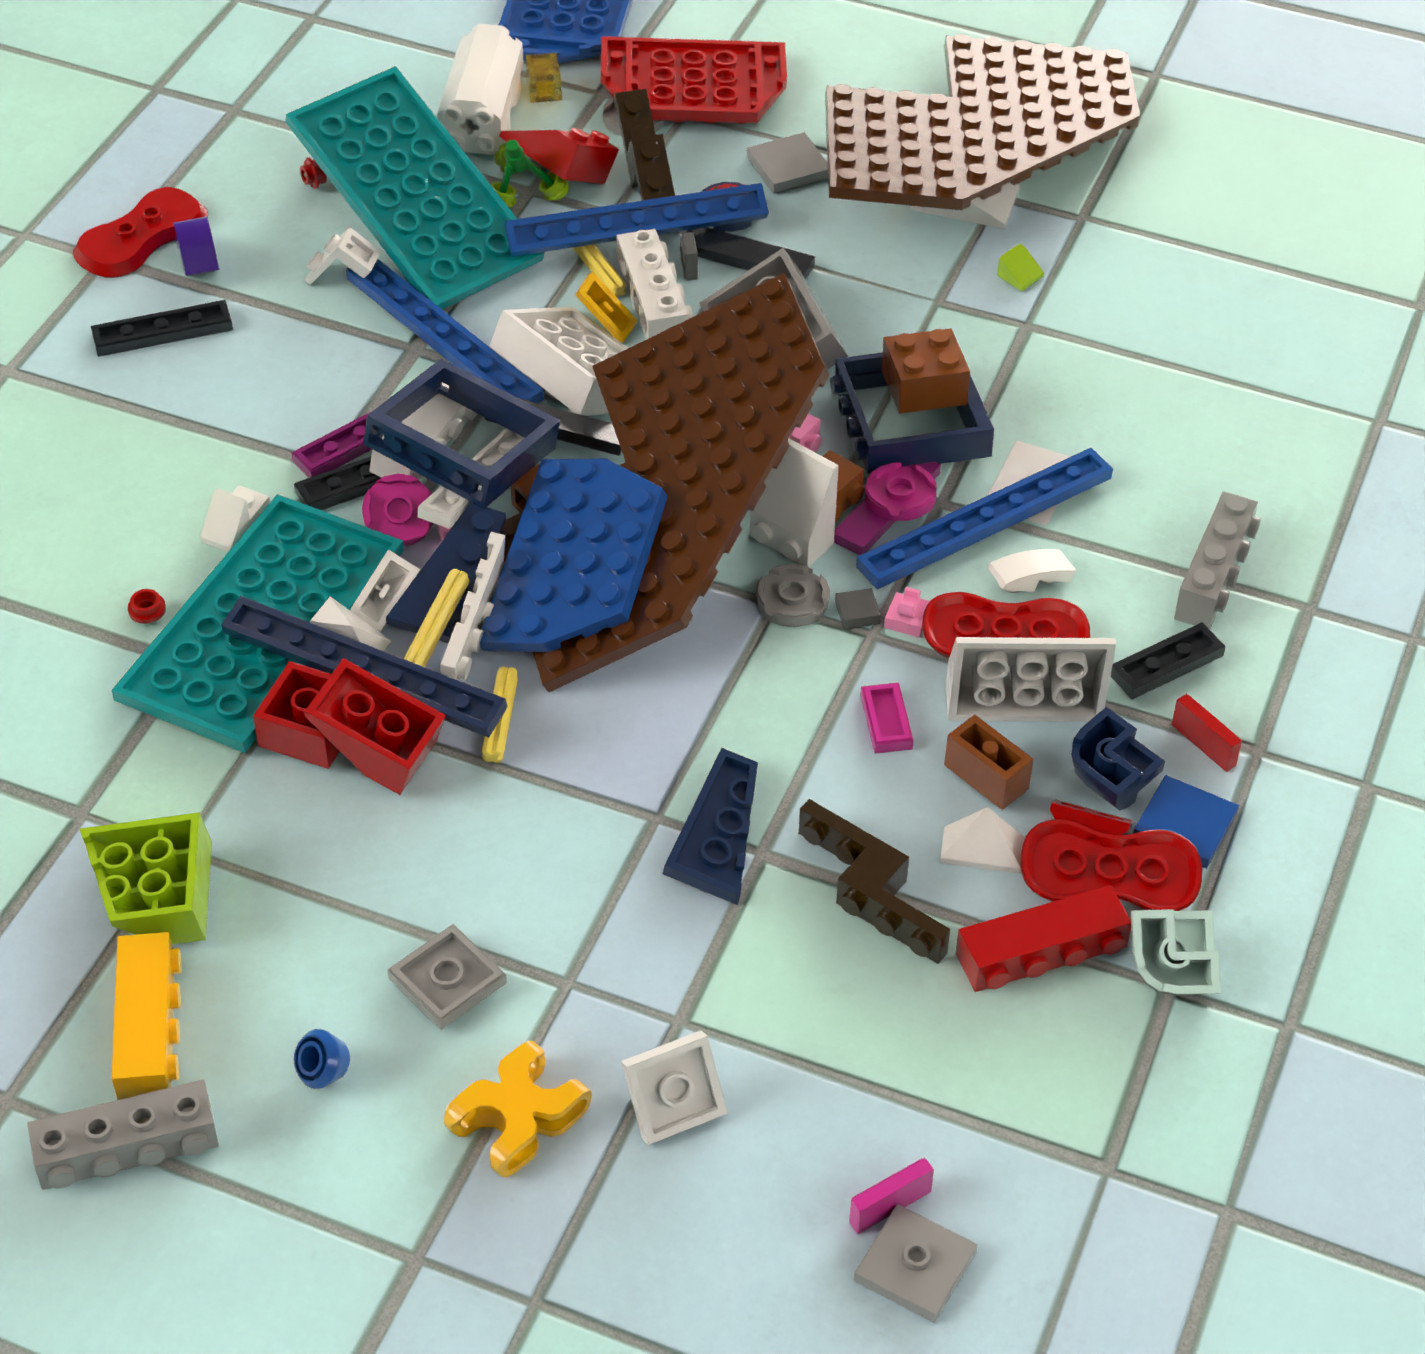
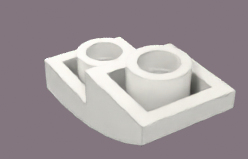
(1025, 569)

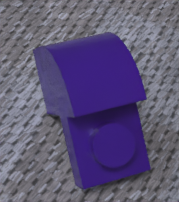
(196, 246)

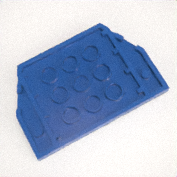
(564, 26)
(574, 555)

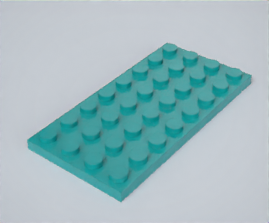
(411, 186)
(284, 560)

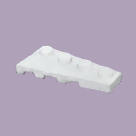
(476, 607)

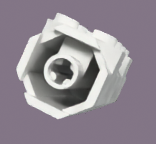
(482, 88)

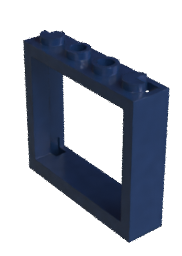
(939, 447)
(445, 464)

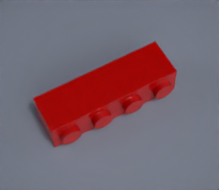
(1043, 938)

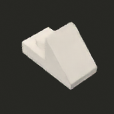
(231, 516)

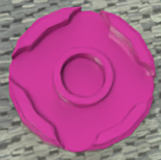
(900, 501)
(393, 508)

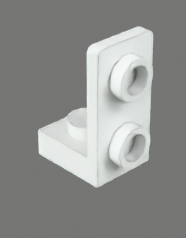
(348, 248)

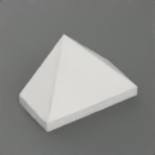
(384, 590)
(344, 622)
(982, 842)

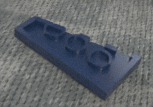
(459, 550)
(715, 835)

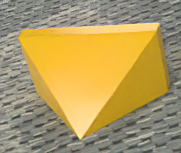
(606, 307)

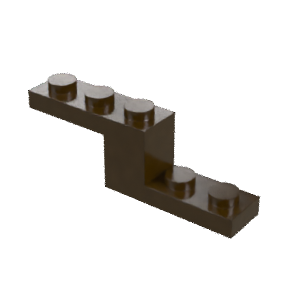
(643, 148)
(872, 881)

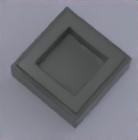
(689, 256)
(857, 608)

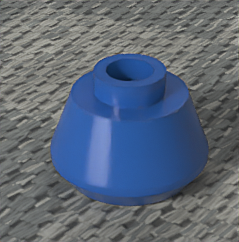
(320, 1059)

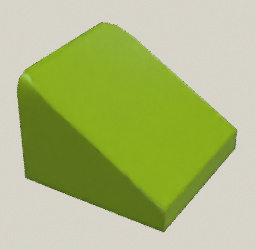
(1019, 268)

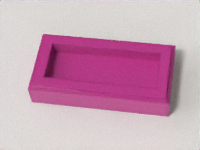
(886, 718)
(881, 1199)

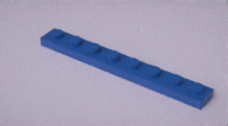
(663, 214)
(443, 331)
(983, 518)

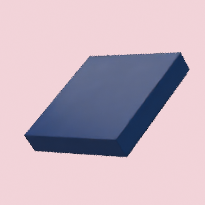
(1191, 813)

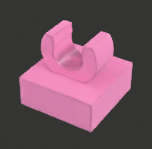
(906, 612)

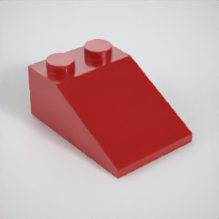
(568, 154)
(375, 724)

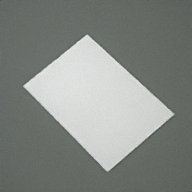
(1023, 462)

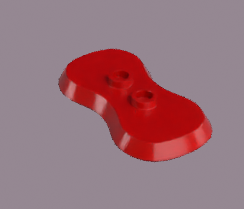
(127, 242)
(975, 616)
(1143, 868)

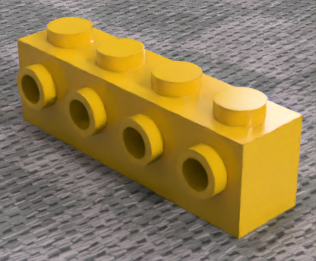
(144, 1014)

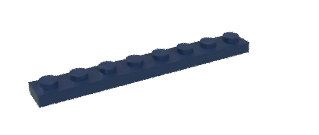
(325, 649)

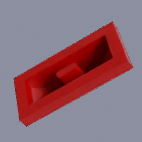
(1091, 818)

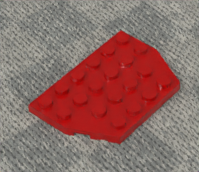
(696, 76)

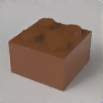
(925, 370)

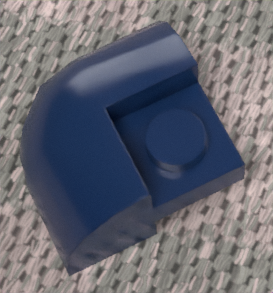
(1113, 760)

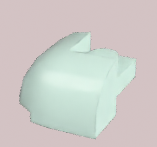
(1176, 950)

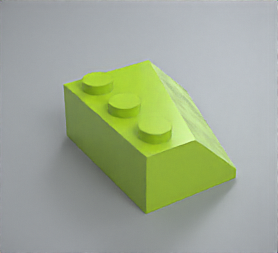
(154, 874)

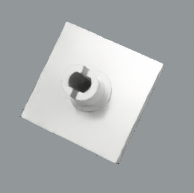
(674, 1087)

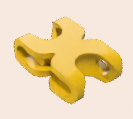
(517, 1108)

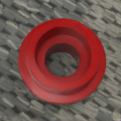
(146, 606)

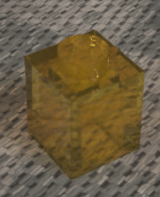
(543, 77)

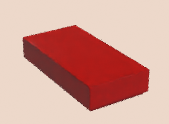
(1206, 732)

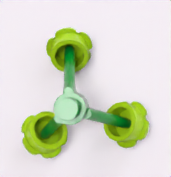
(513, 160)

